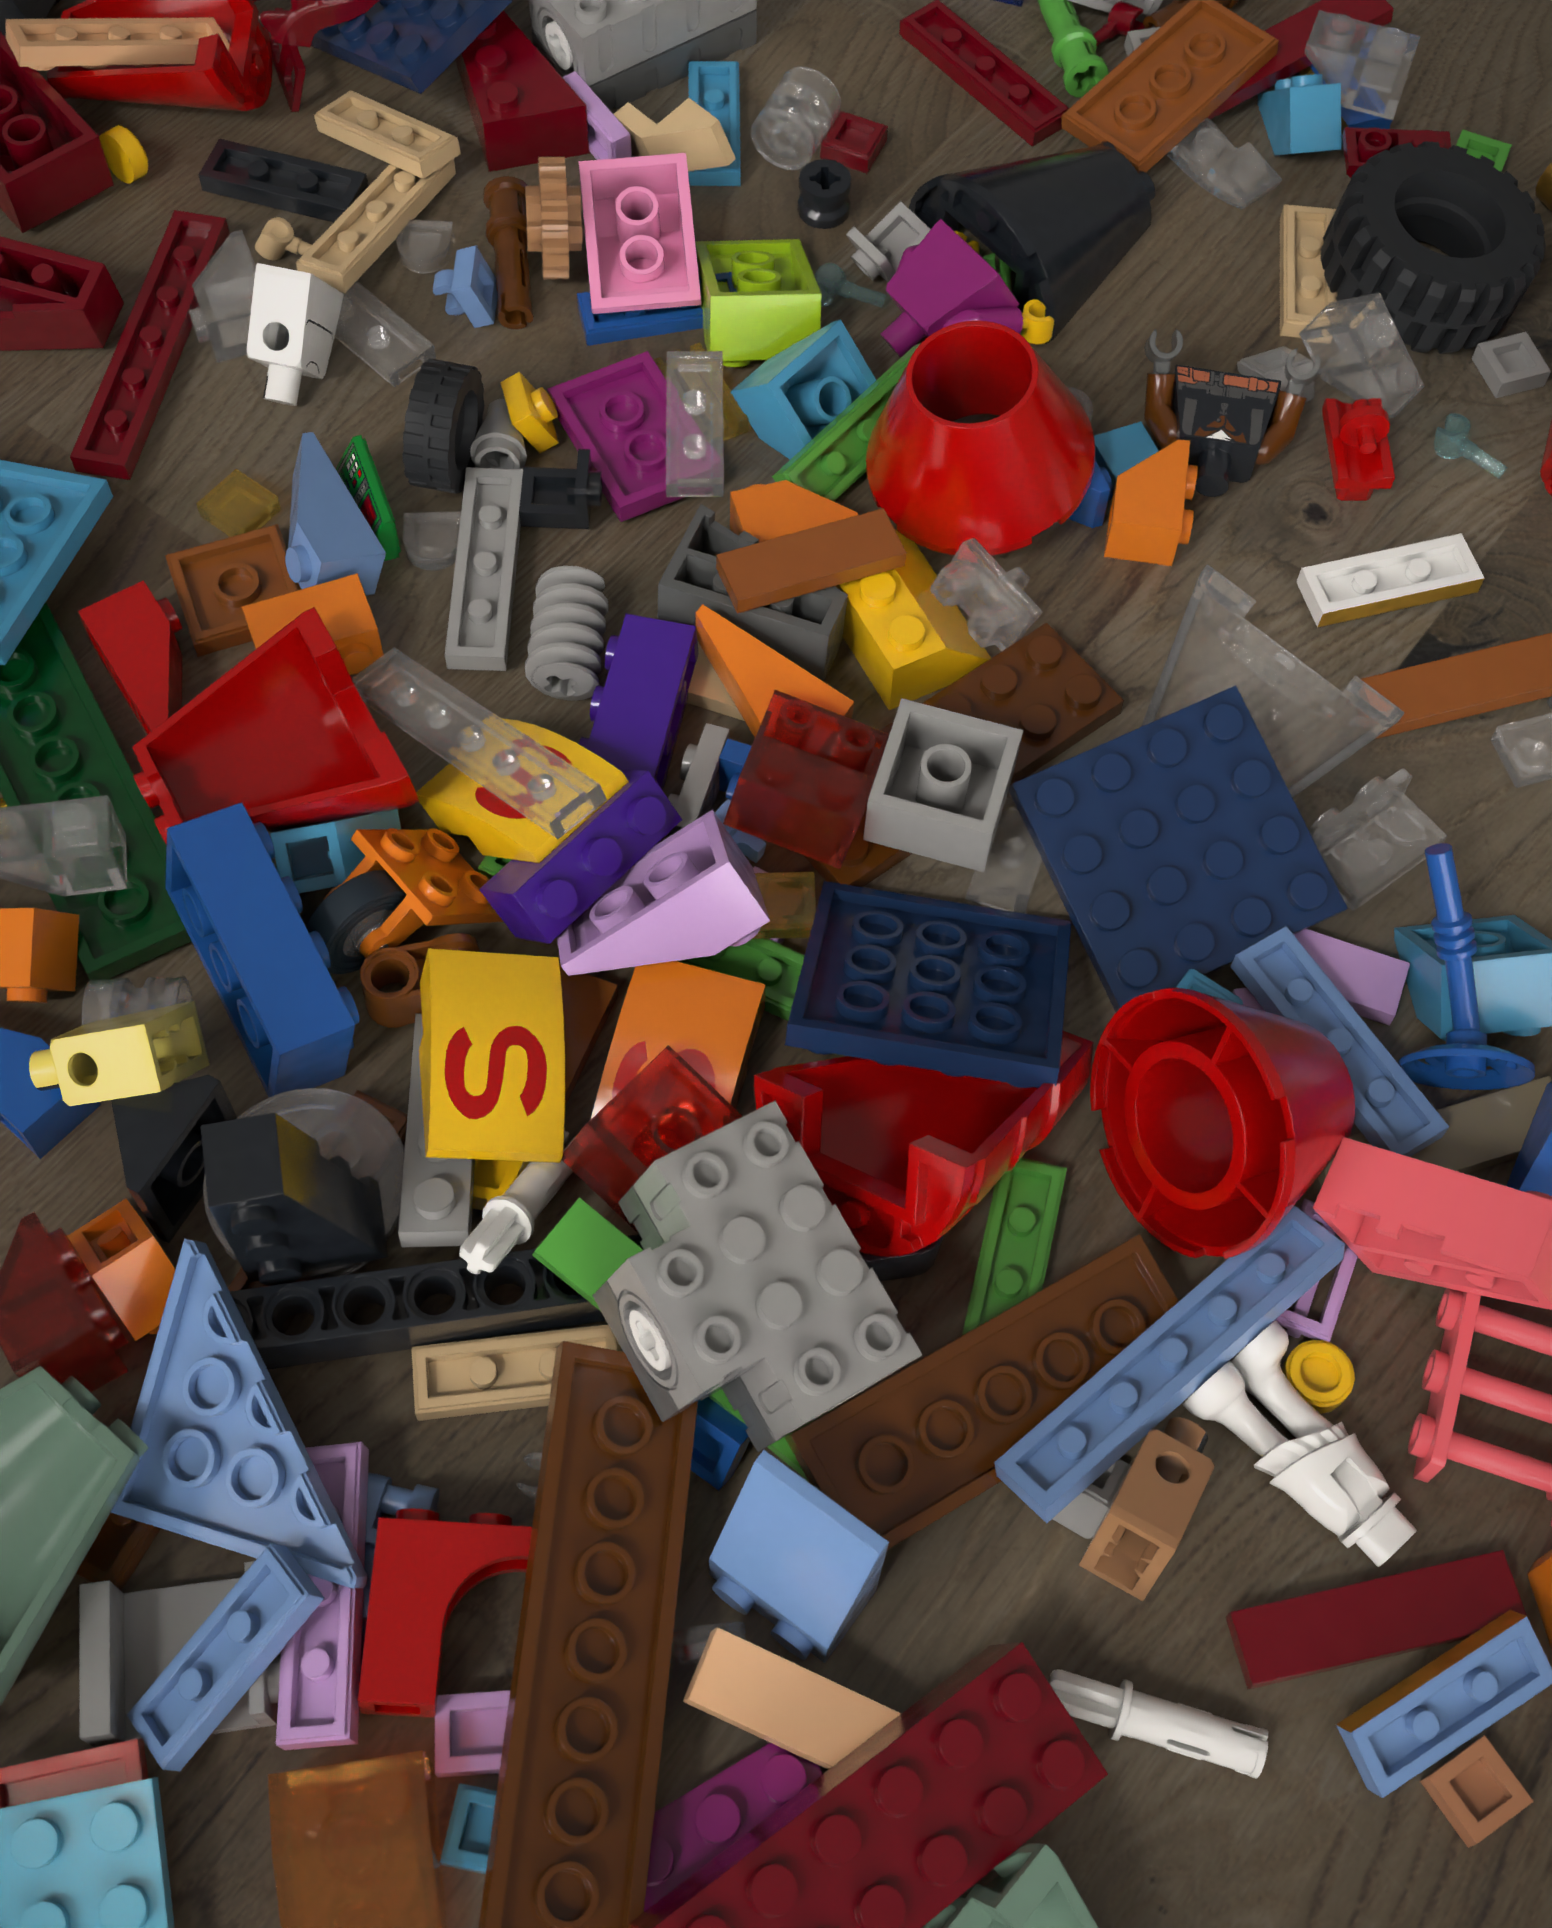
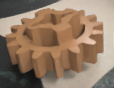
(553, 217)

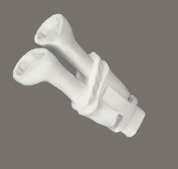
(1318, 1469)

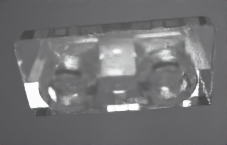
(1374, 838)

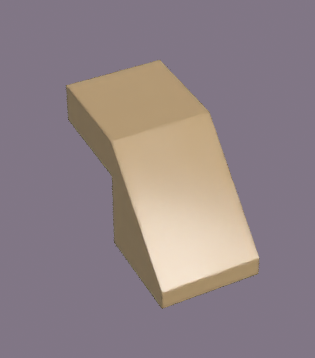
(684, 130)

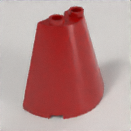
(217, 80)
(278, 737)

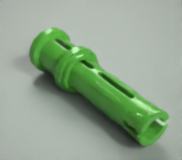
(1073, 47)

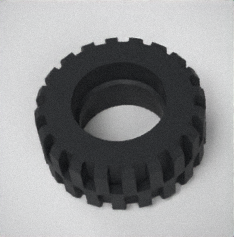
(1459, 208)

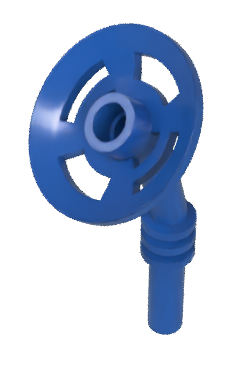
(1465, 1055)

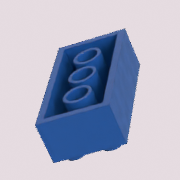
(259, 950)

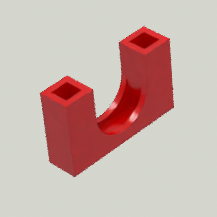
(415, 1584)

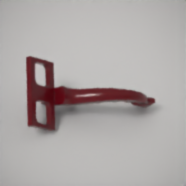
(297, 28)

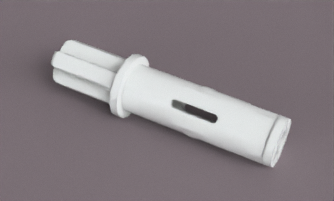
(511, 1217)
(1163, 1722)

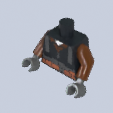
(1224, 415)

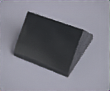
(165, 1150)

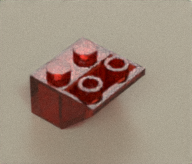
(807, 779)
(54, 1311)

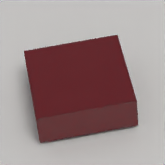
(854, 141)

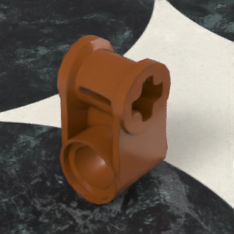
(402, 966)

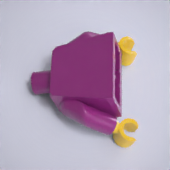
(950, 284)

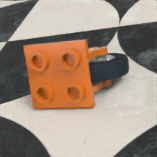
(395, 890)

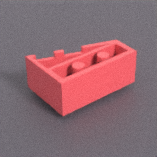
(1439, 1225)

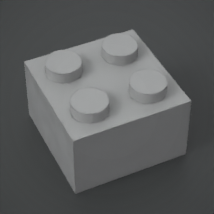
(942, 785)

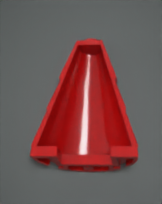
(910, 1145)

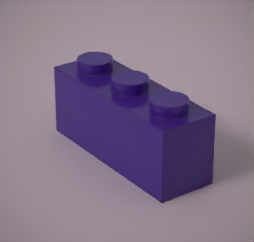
(643, 695)
(548, 896)

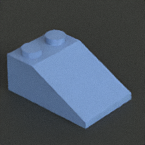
(796, 1560)

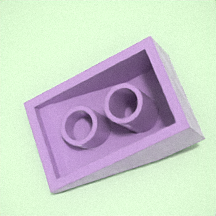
(672, 905)

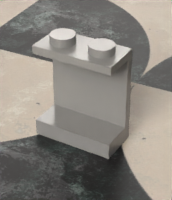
(132, 1640)

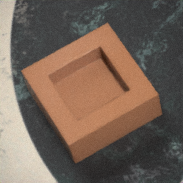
(1476, 1791)

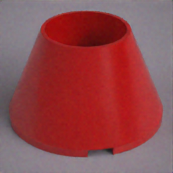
(986, 477)
(1215, 1116)

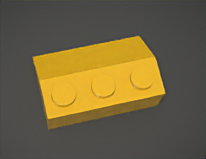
(905, 634)

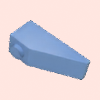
(326, 526)

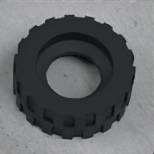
(442, 424)

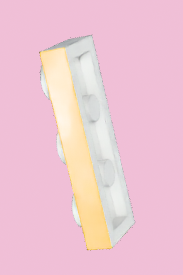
(1389, 580)

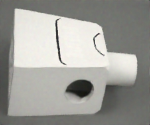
(291, 328)

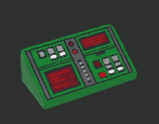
(365, 487)

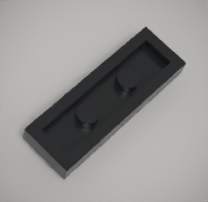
(281, 180)

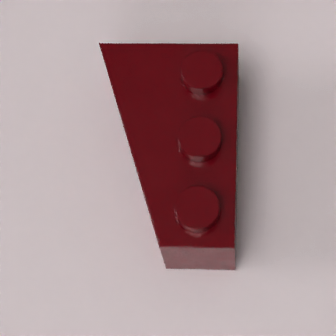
(519, 100)

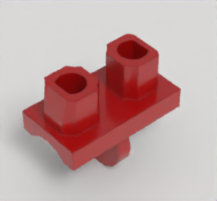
(1358, 447)

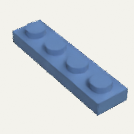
(1387, 1102)

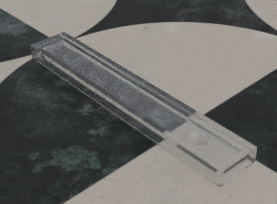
(479, 743)

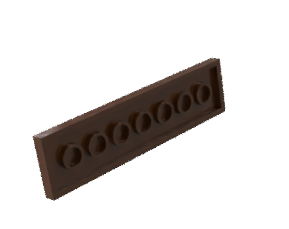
(590, 1654)

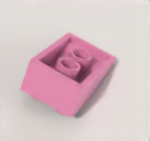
(639, 233)

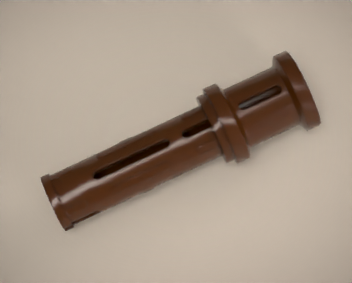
(508, 235)

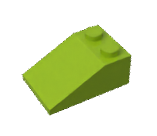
(773, 301)

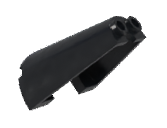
(1049, 218)

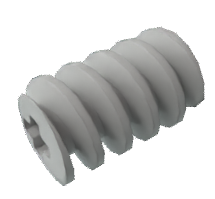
(567, 633)

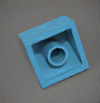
(1509, 976)

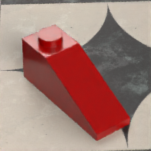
(139, 650)

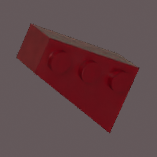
(54, 299)

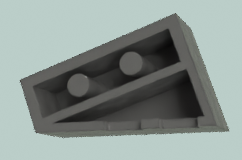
(799, 628)

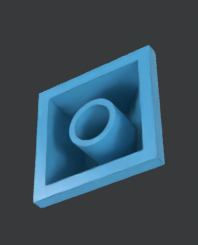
(804, 388)

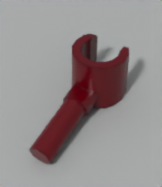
(1120, 21)

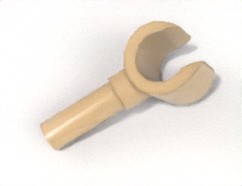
(277, 238)

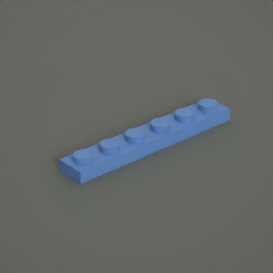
(1166, 1365)

